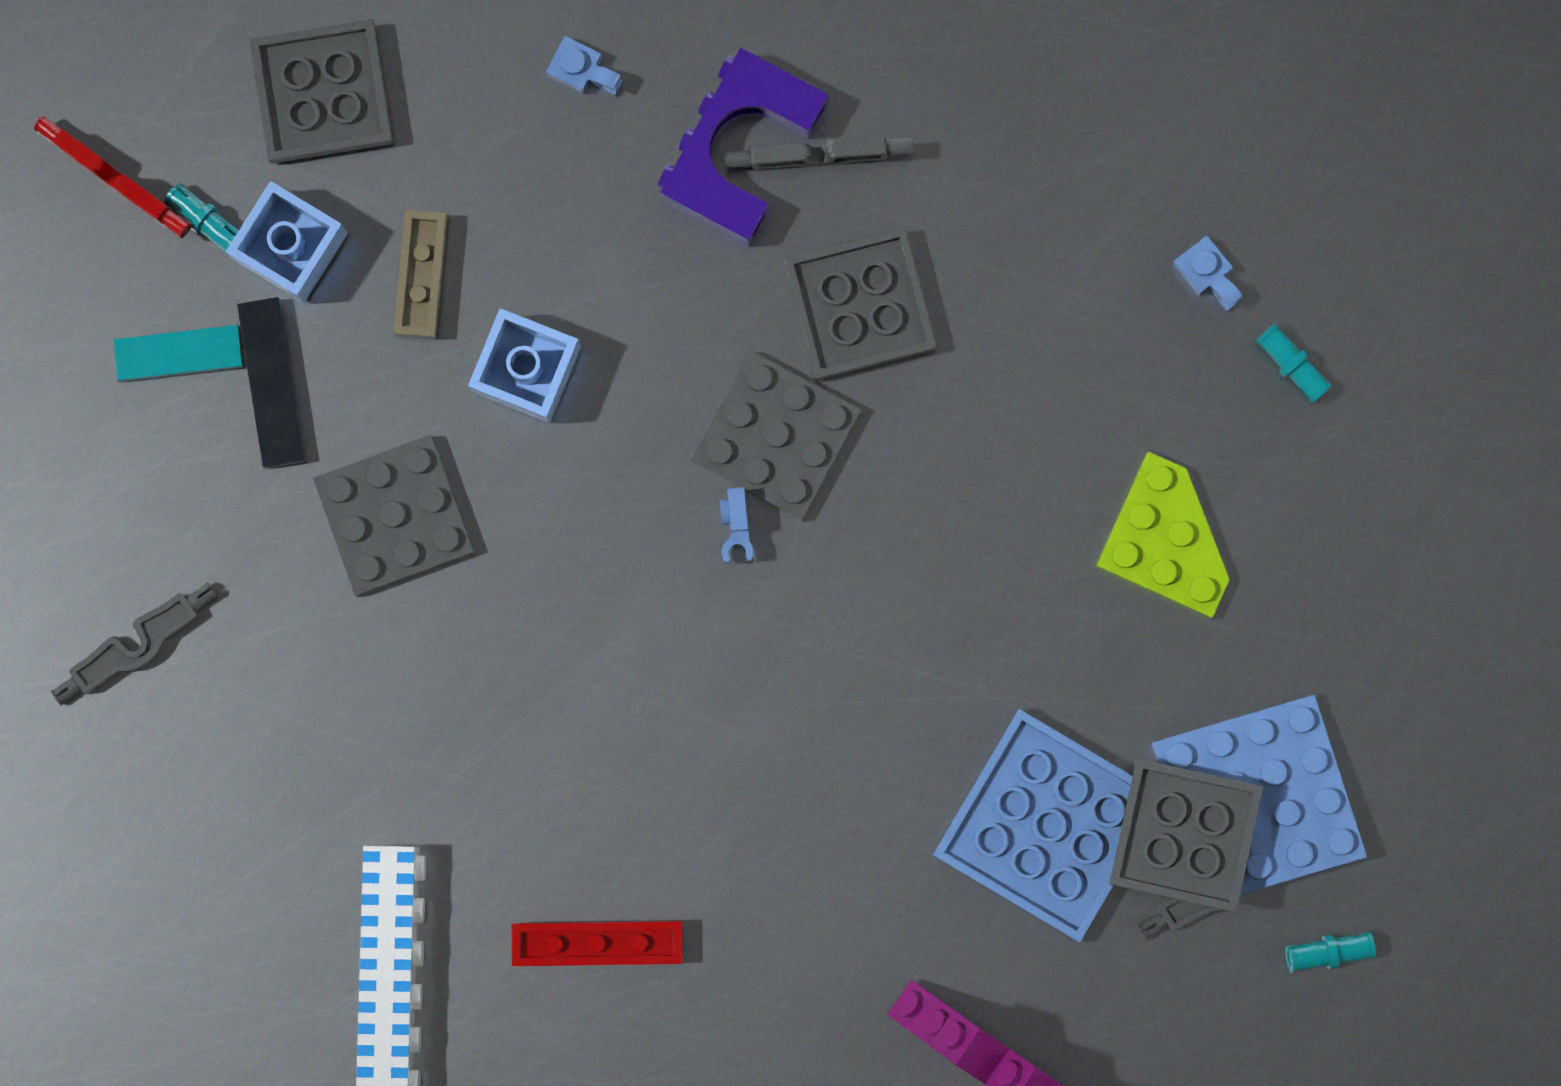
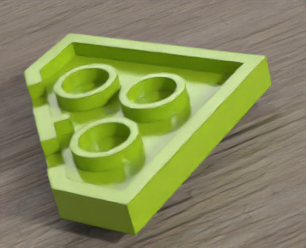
(1166, 540)

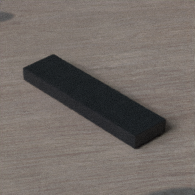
(271, 383)

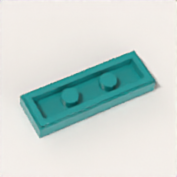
(178, 353)

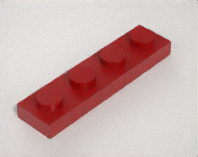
(597, 943)

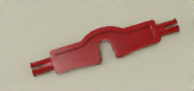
(112, 177)

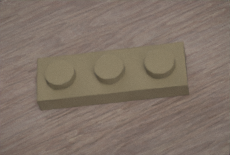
(420, 274)

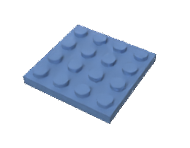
(1303, 806)
(1041, 825)

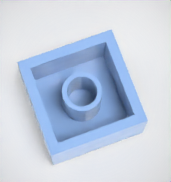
(287, 241)
(524, 365)

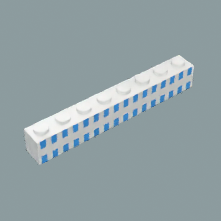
(389, 966)

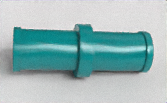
(202, 216)
(1293, 363)
(1330, 952)

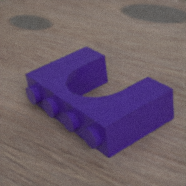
(746, 88)

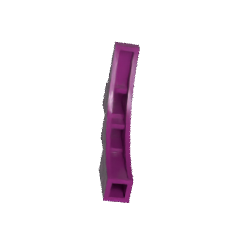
(964, 1041)

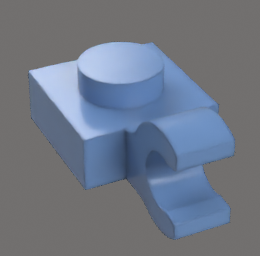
(579, 66)
(1206, 269)
(735, 513)

